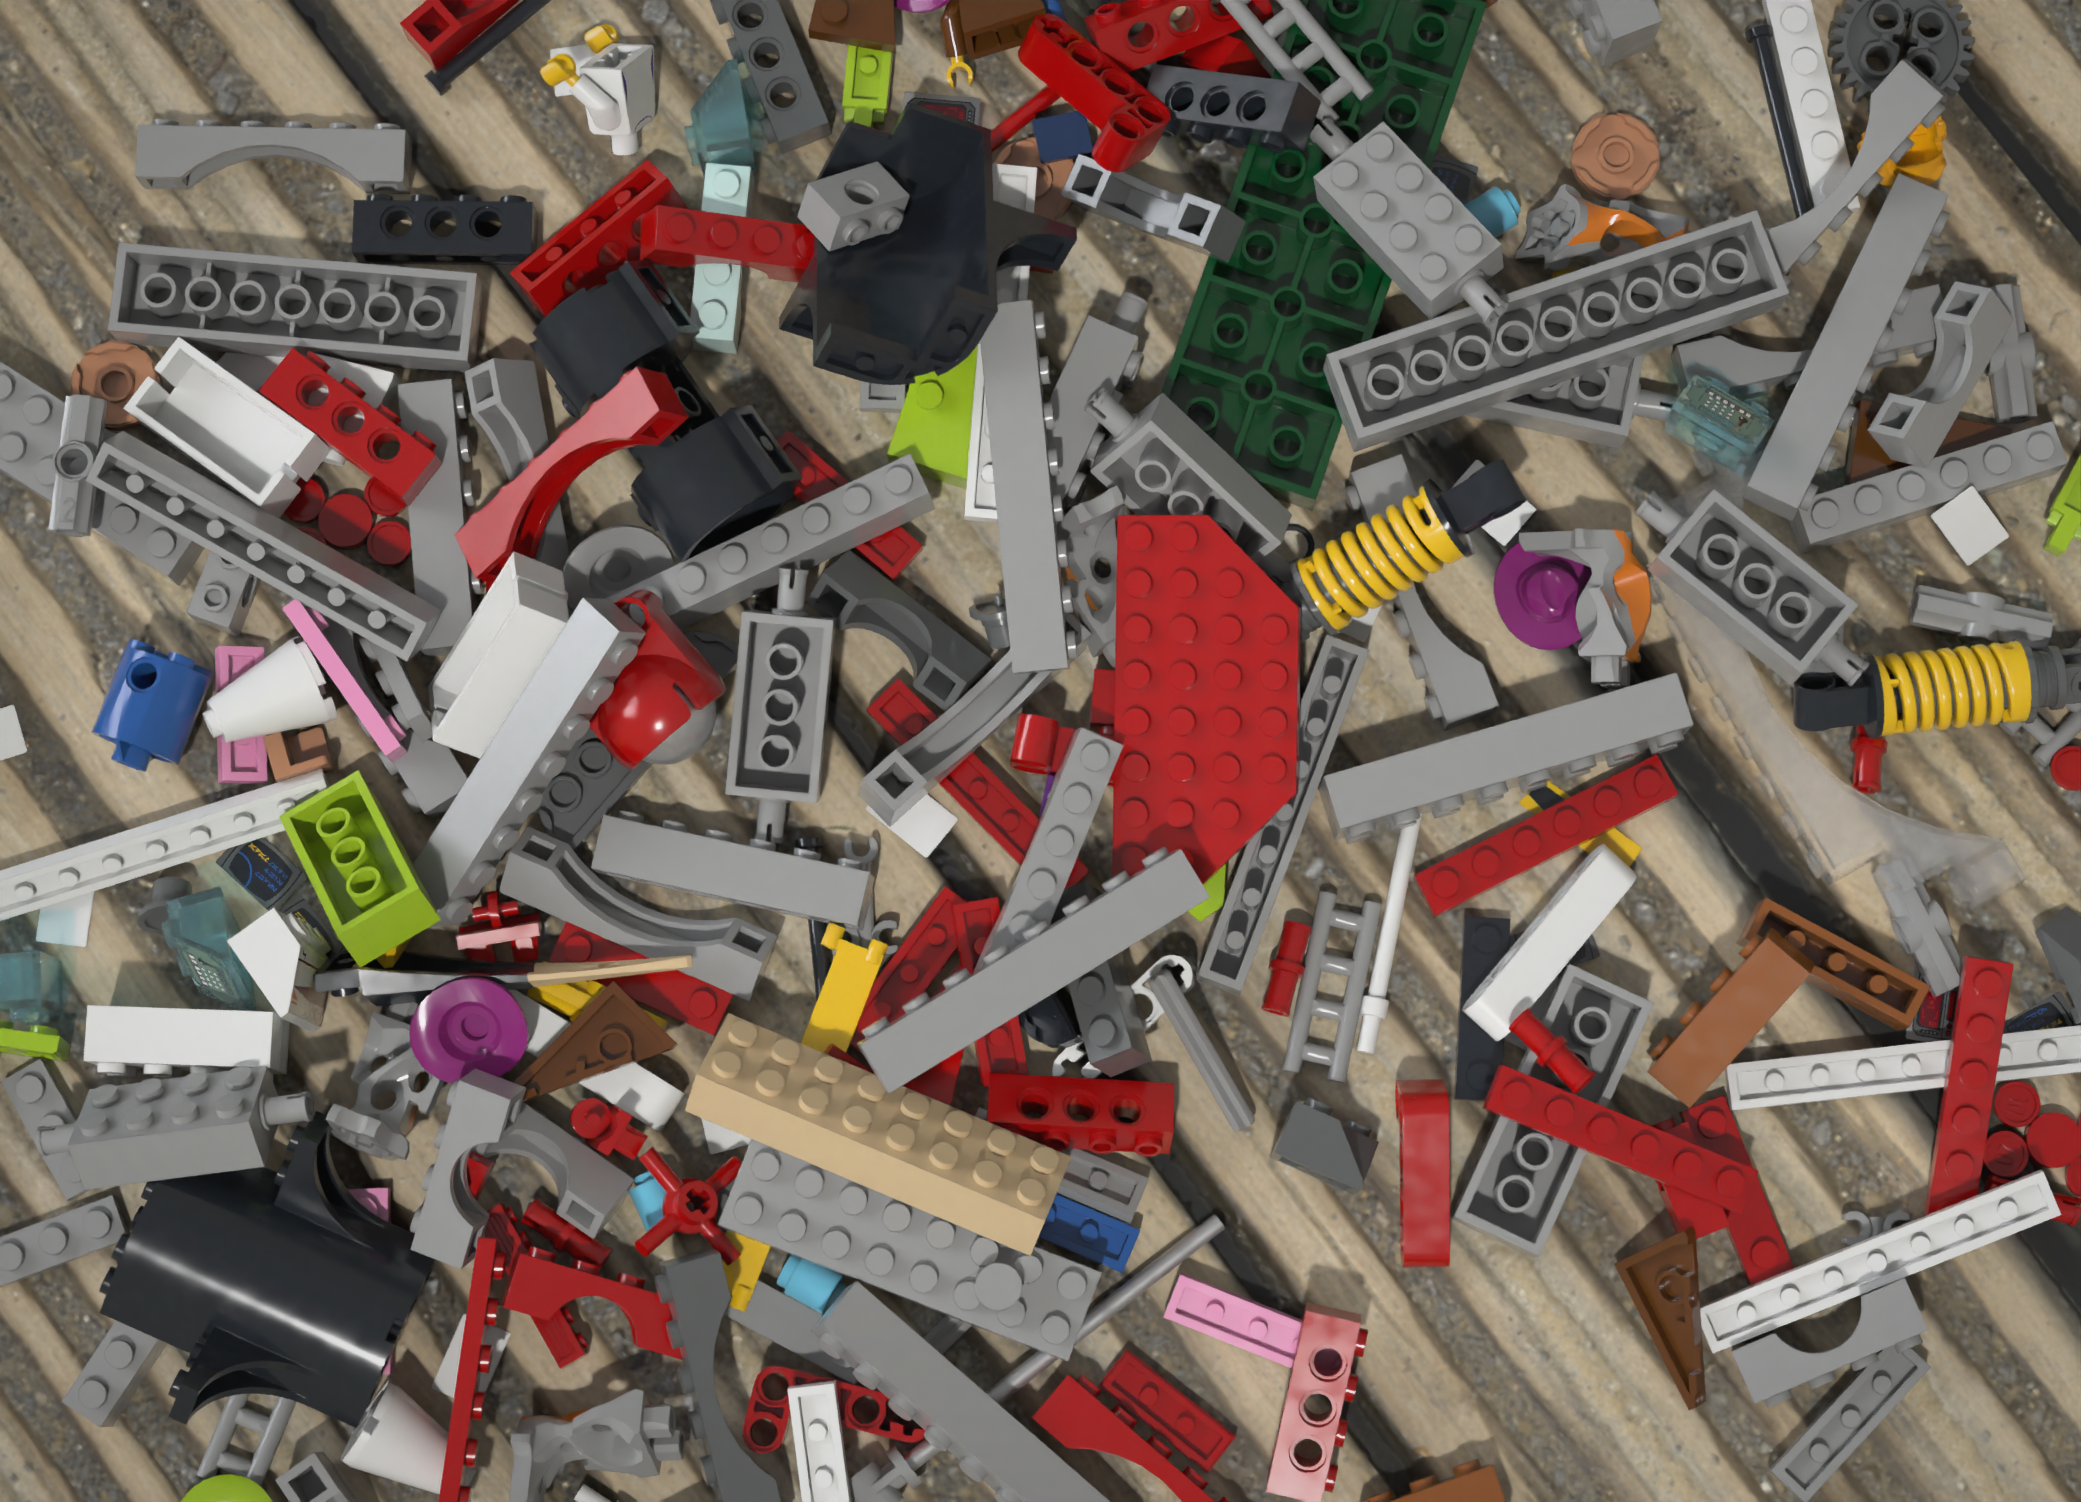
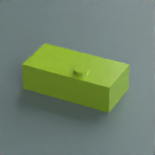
(938, 424)
(359, 868)

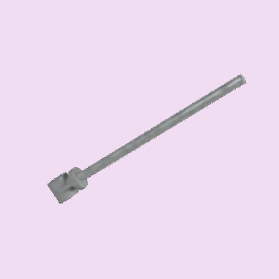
(883, 1483)

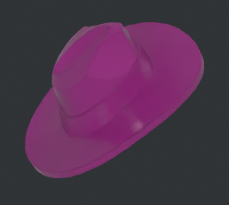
(1540, 597)
(468, 1028)

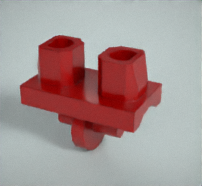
(520, 930)
(606, 1127)

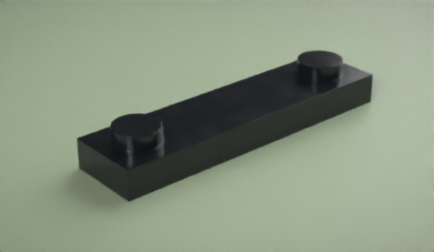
(1477, 1053)

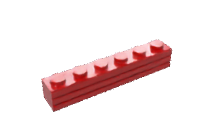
(557, 1332)

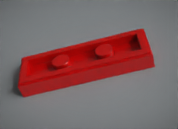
(1167, 1411)

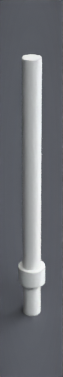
(1374, 1005)

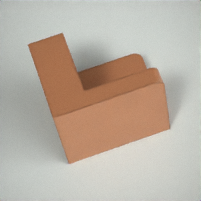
(298, 753)

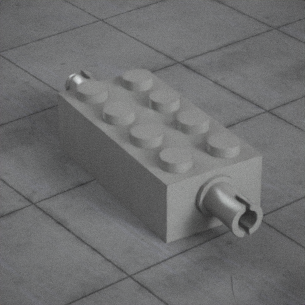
(1408, 221)
(1100, 359)
(1586, 408)
(1176, 469)
(1752, 587)
(780, 705)
(175, 1127)

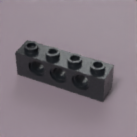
(1235, 108)
(379, 212)

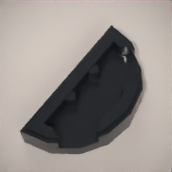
(1050, 1023)

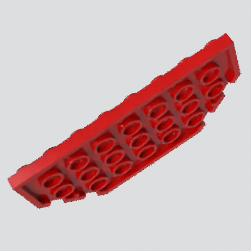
(1199, 694)

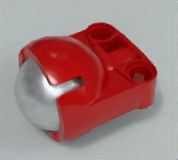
(662, 698)

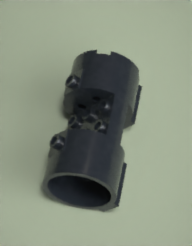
(713, 470)

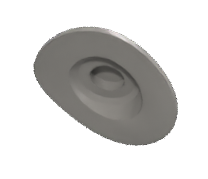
(613, 562)

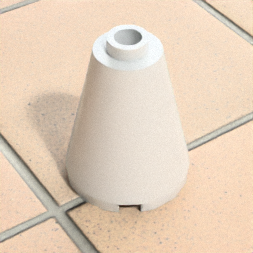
(272, 697)
(400, 1442)

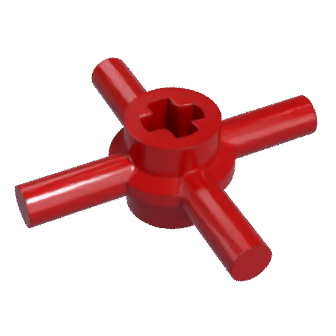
(676, 1213)

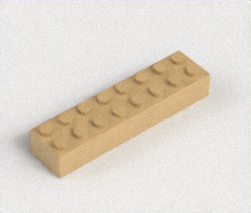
(876, 1138)

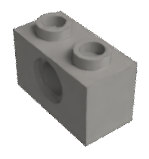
(853, 206)
(223, 596)

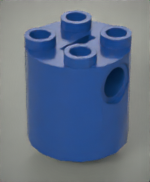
(151, 705)

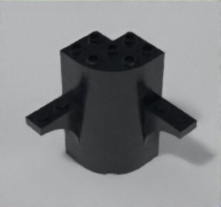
(930, 286)
(268, 1282)

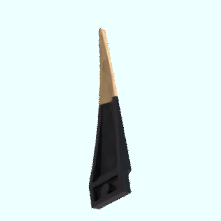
(420, 974)

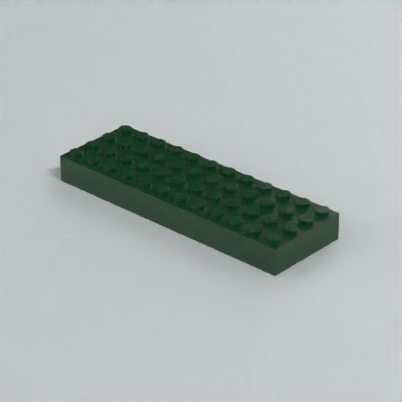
(1296, 277)

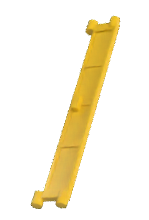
(833, 1022)

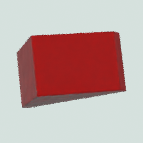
(1224, 56)

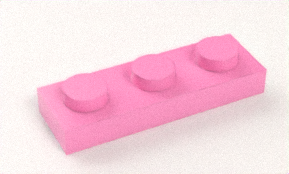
(243, 759)

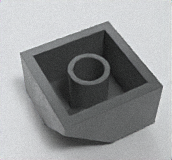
(1325, 1148)

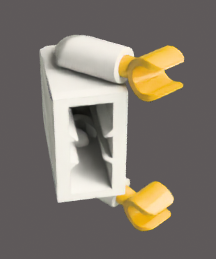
(612, 85)

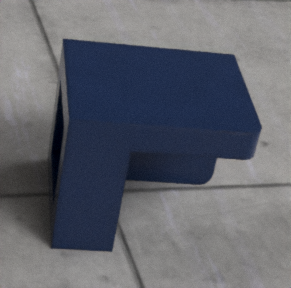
(1062, 137)

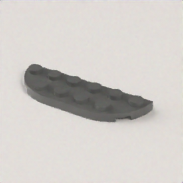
(594, 780)

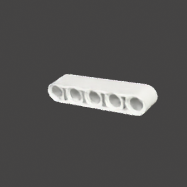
(1550, 941)
(628, 1087)

